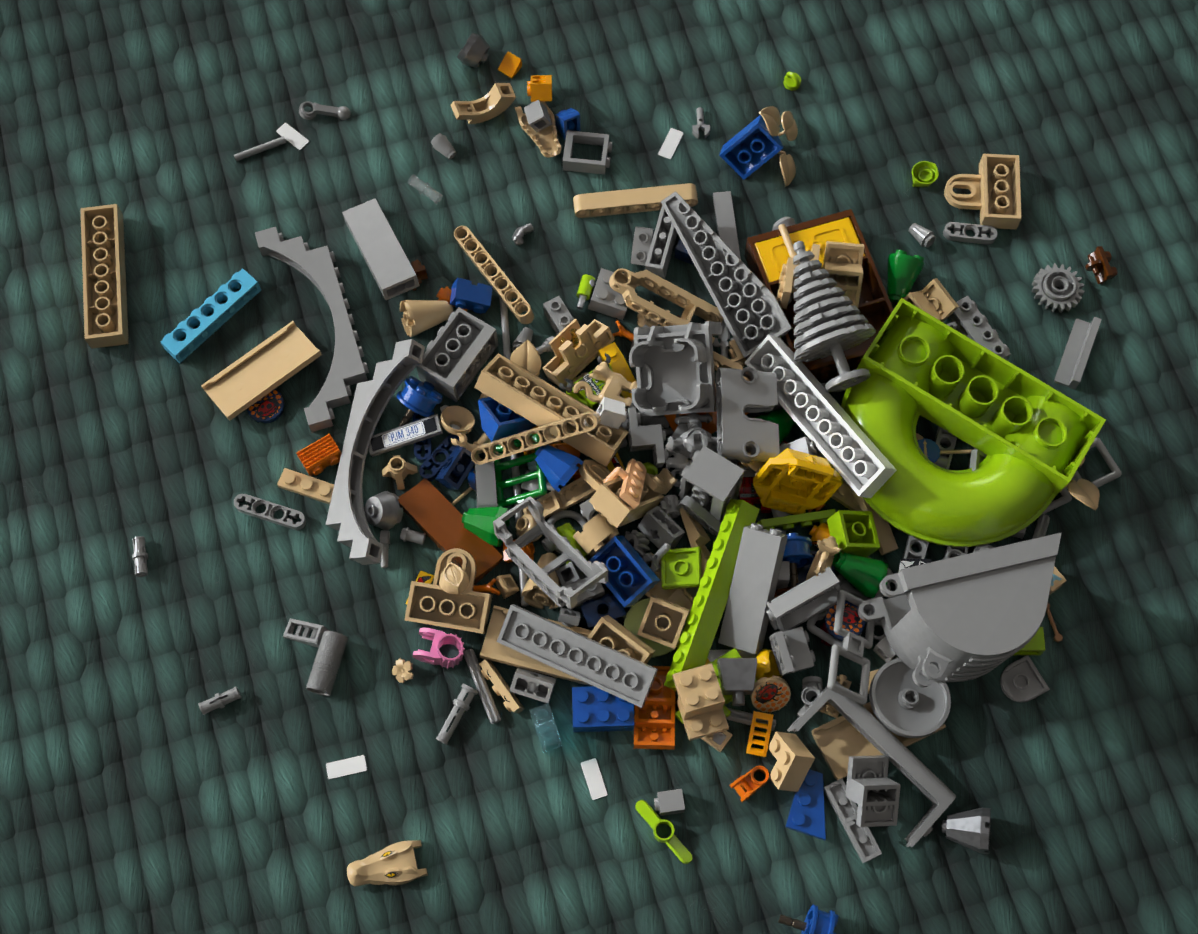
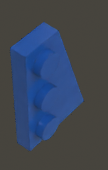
(807, 808)

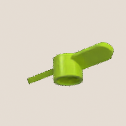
(672, 841)

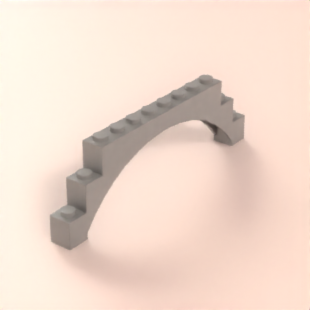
(346, 362)
(370, 399)

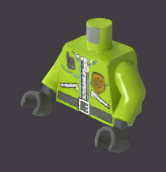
(597, 386)

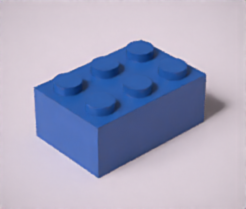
(627, 572)
(600, 711)

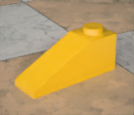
(618, 364)

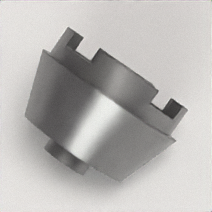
(474, 51)
(383, 510)

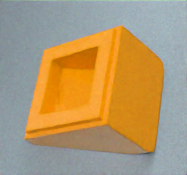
(510, 64)

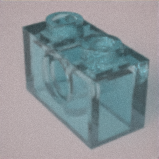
(545, 727)

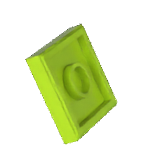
(681, 568)

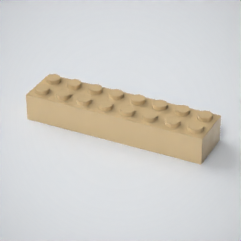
(104, 276)
(546, 404)

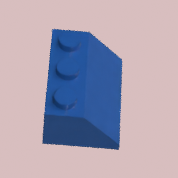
(750, 148)
(500, 421)

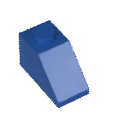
(567, 120)

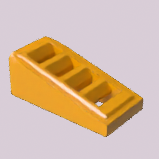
(757, 751)

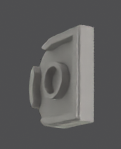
(1022, 681)

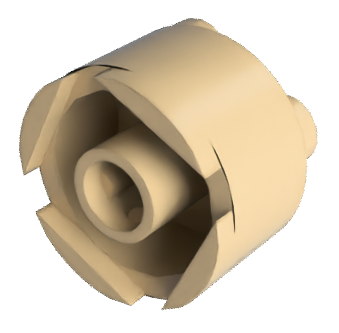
(595, 534)

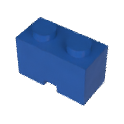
(470, 296)

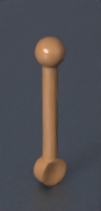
(1058, 637)

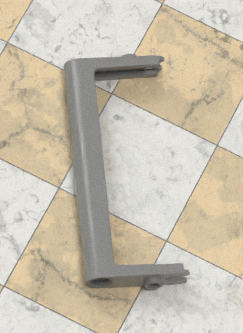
(891, 747)

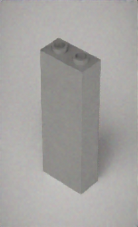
(380, 249)
(751, 587)

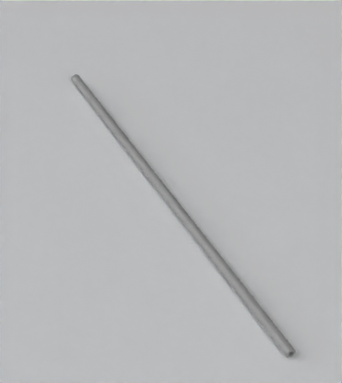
(515, 470)

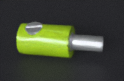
(585, 290)

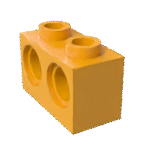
(540, 88)

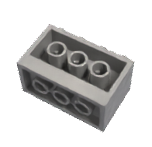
(457, 354)
(711, 481)

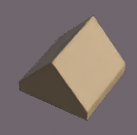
(506, 585)

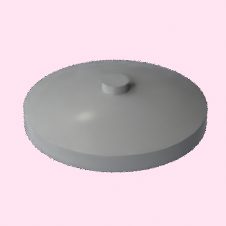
(904, 705)

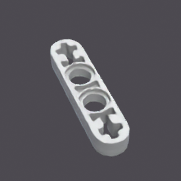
(271, 508)

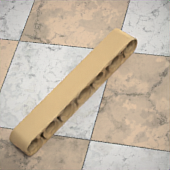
(630, 200)
(498, 280)
(527, 441)

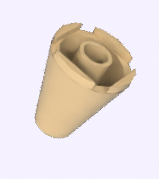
(423, 314)
(533, 594)

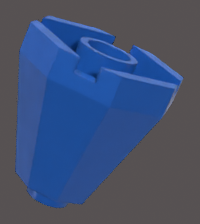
(557, 465)

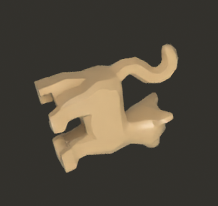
(613, 385)
(824, 556)

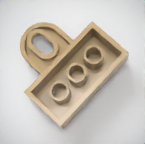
(993, 191)
(607, 499)
(435, 607)

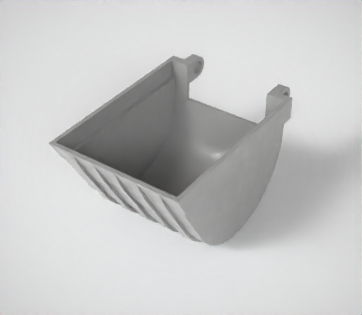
(966, 611)

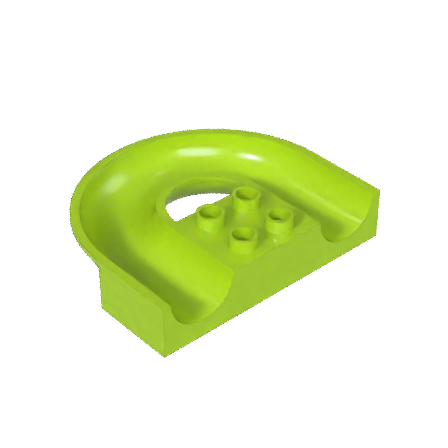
(1020, 423)

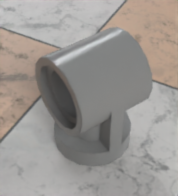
(811, 687)

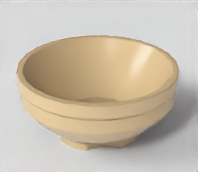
(458, 416)

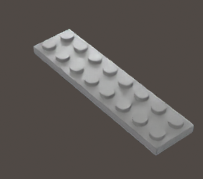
(577, 655)

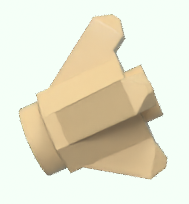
(398, 470)

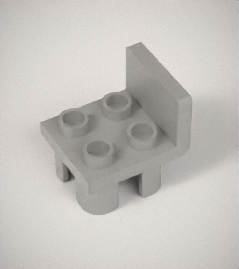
(674, 369)

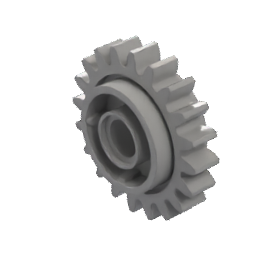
(1070, 288)

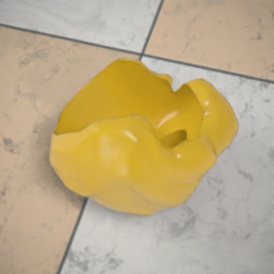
(766, 665)

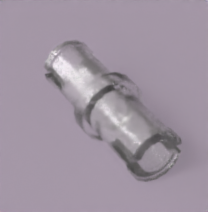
(425, 189)

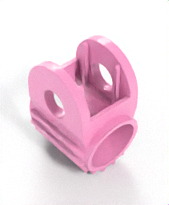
(439, 639)

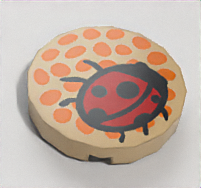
(770, 694)

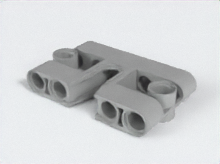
(734, 428)

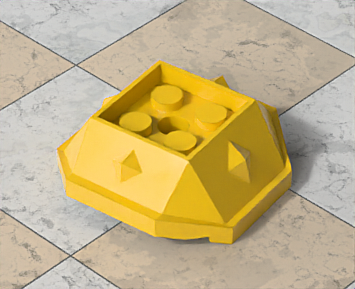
(796, 482)

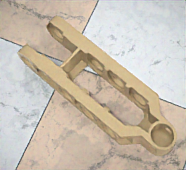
(627, 282)

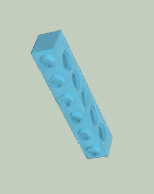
(209, 324)

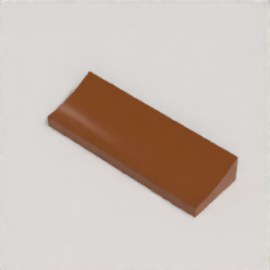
(445, 527)

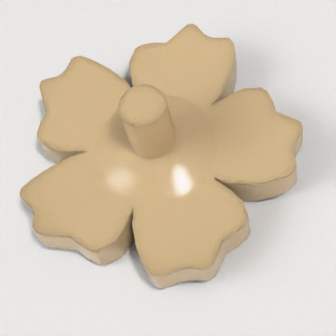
(402, 670)

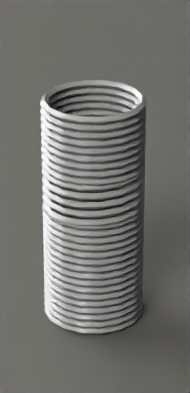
(328, 660)

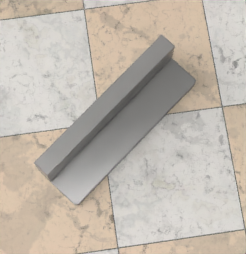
(1077, 352)

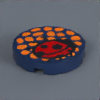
(267, 408)
(851, 620)

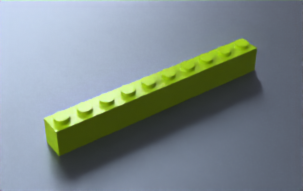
(712, 592)

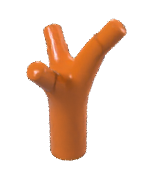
(623, 332)
(487, 588)

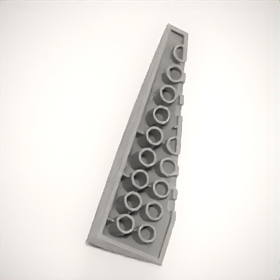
(739, 295)

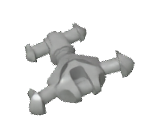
(695, 437)

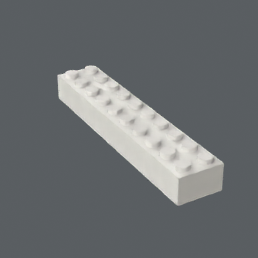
(823, 419)

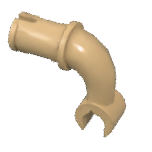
(463, 442)

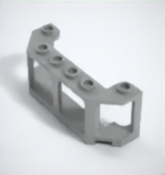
(596, 571)

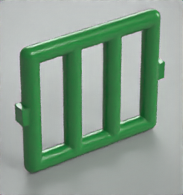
(500, 485)

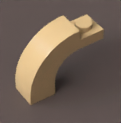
(487, 107)

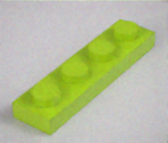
(804, 520)

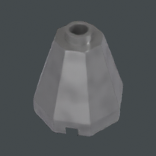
(969, 829)

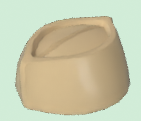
(453, 579)

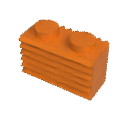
(319, 455)

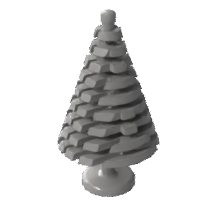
(826, 320)

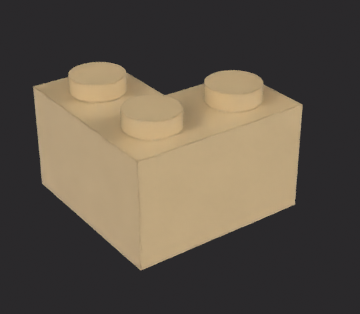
(792, 761)

